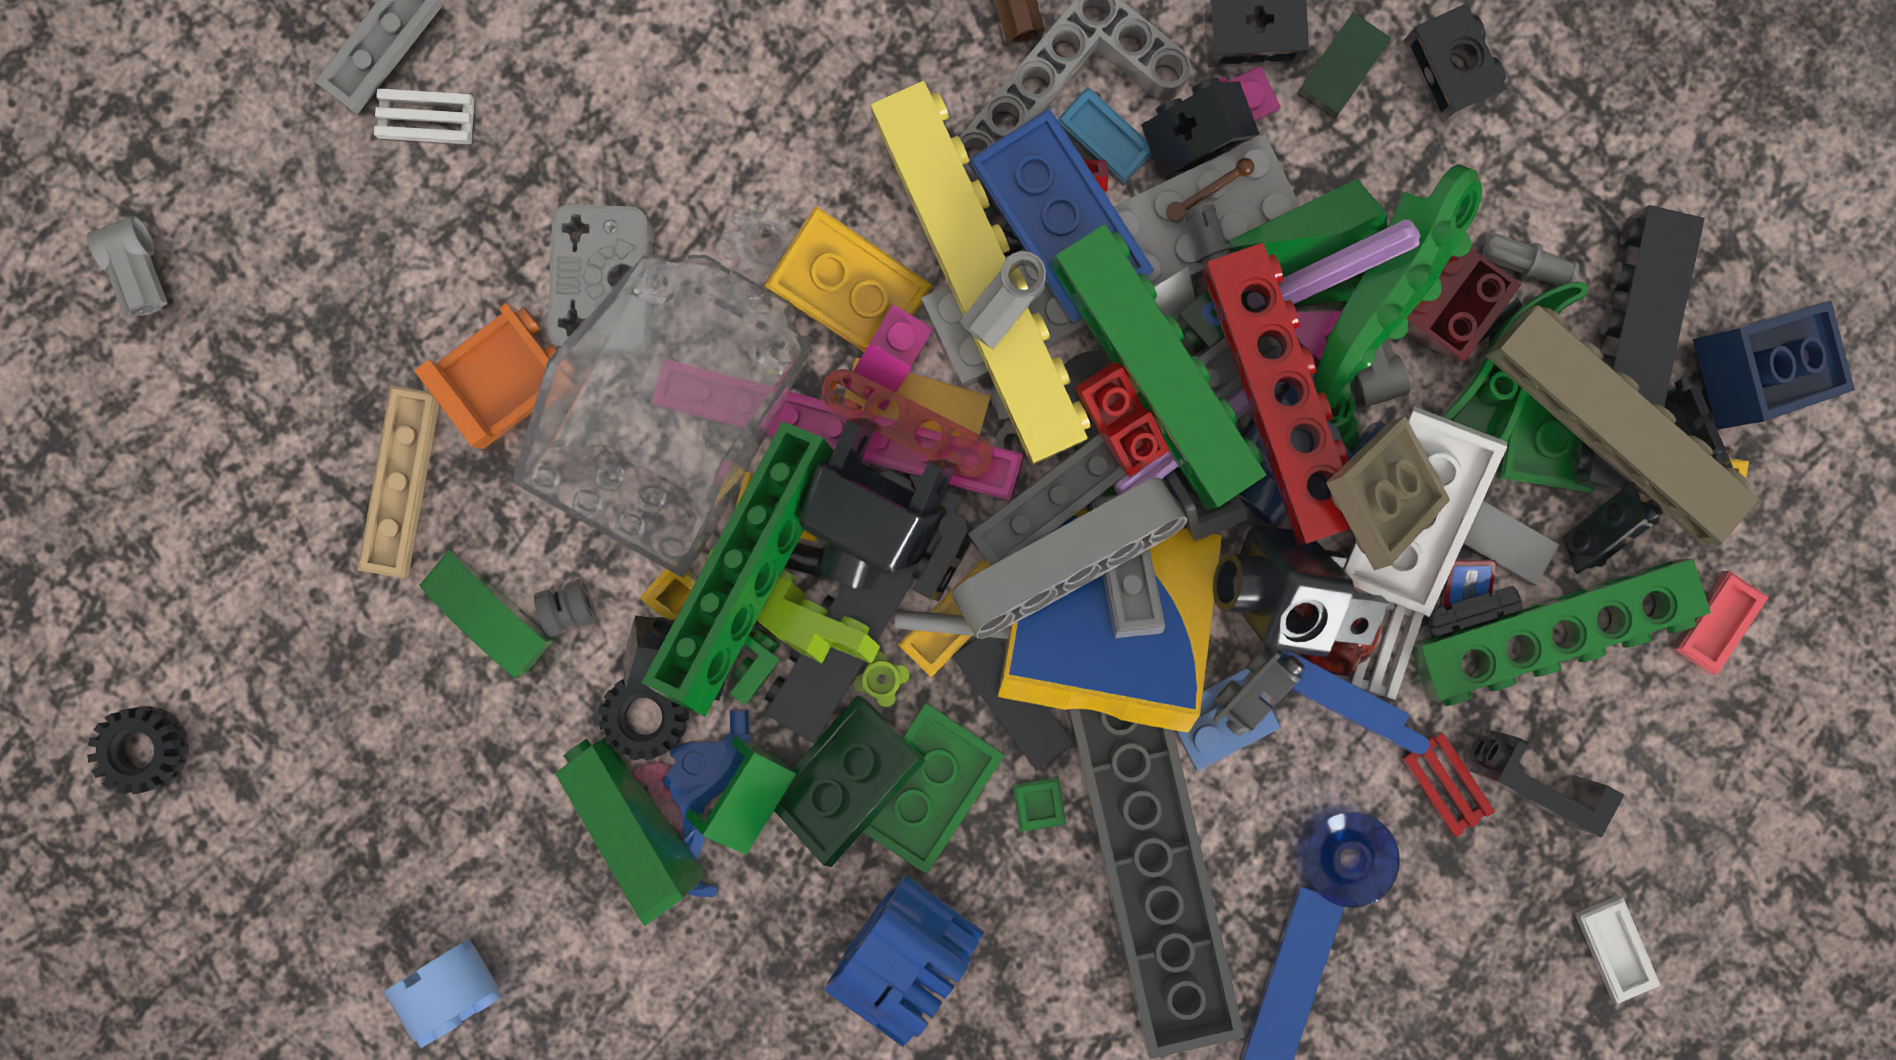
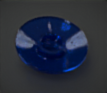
(1370, 873)

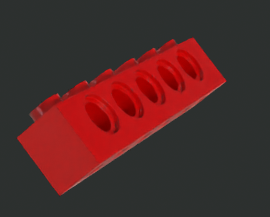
(1259, 272)

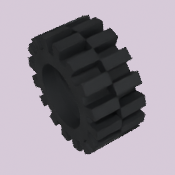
(634, 744)
(111, 756)

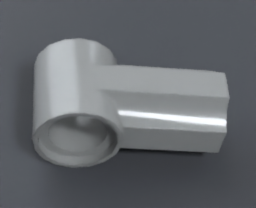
(125, 253)
(1002, 302)
(1383, 379)

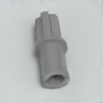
(1530, 260)

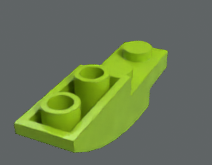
(807, 628)

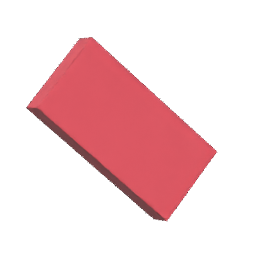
(1717, 634)

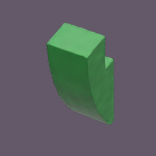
(485, 615)

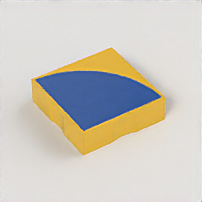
(1072, 661)

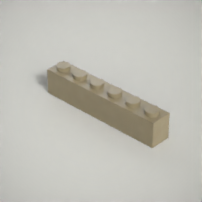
(1623, 425)

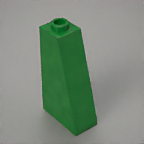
(628, 830)

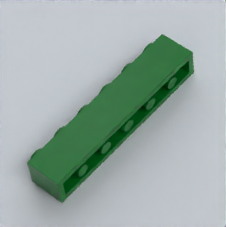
(1167, 380)

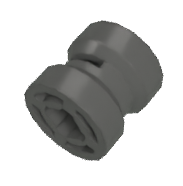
(565, 608)

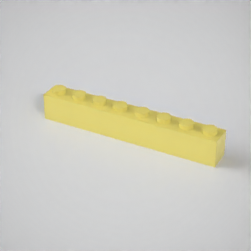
(971, 258)

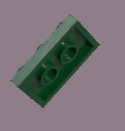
(846, 780)

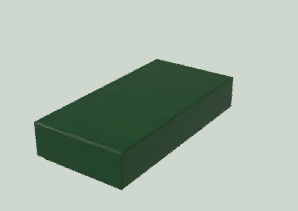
(1344, 65)

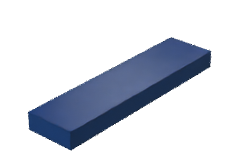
(1293, 977)

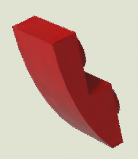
(1121, 419)

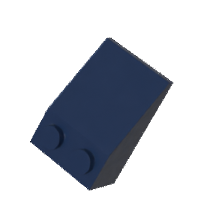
(1773, 365)

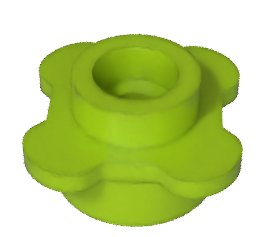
(883, 692)

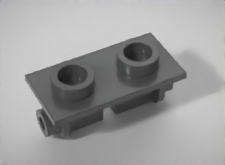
(1243, 701)

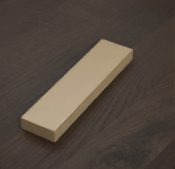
(399, 482)

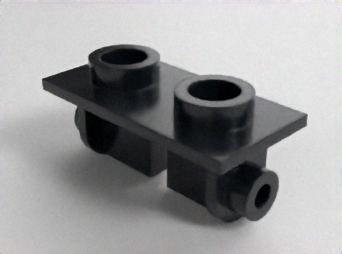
(1694, 417)
(1607, 527)

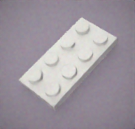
(1465, 466)

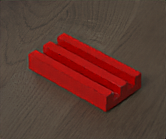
(1469, 816)

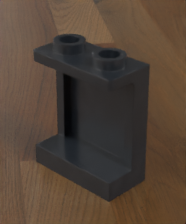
(1583, 805)

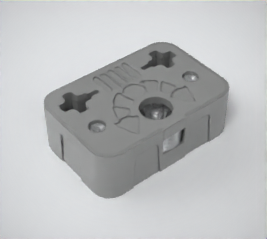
(588, 269)

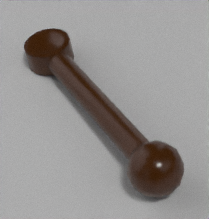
(1176, 210)

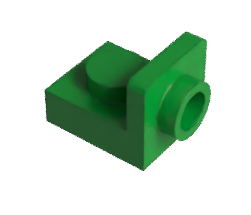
(753, 674)

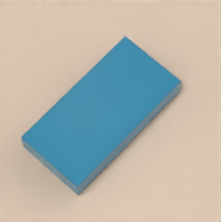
(1105, 135)

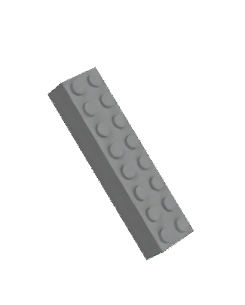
(1166, 244)

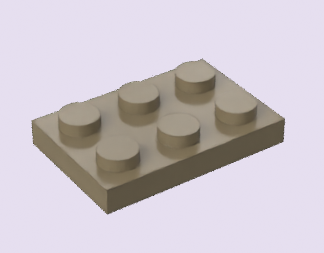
(1388, 493)

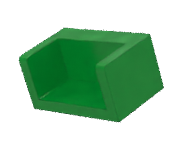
(747, 798)

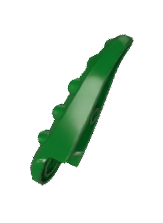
(1398, 285)
(1490, 397)

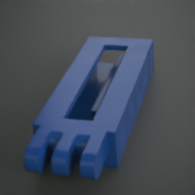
(1357, 706)

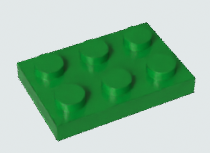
(940, 792)

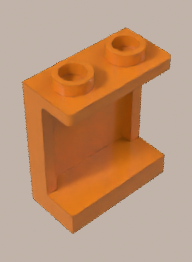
(491, 376)

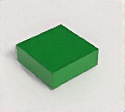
(1039, 804)

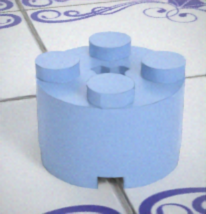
(443, 993)

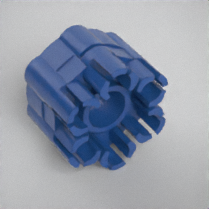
(897, 953)

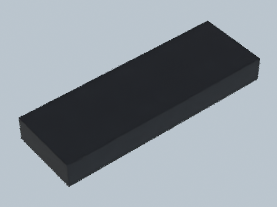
(1028, 724)

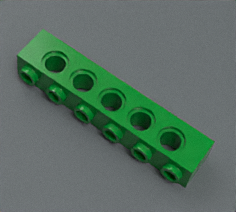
(738, 573)
(1678, 603)

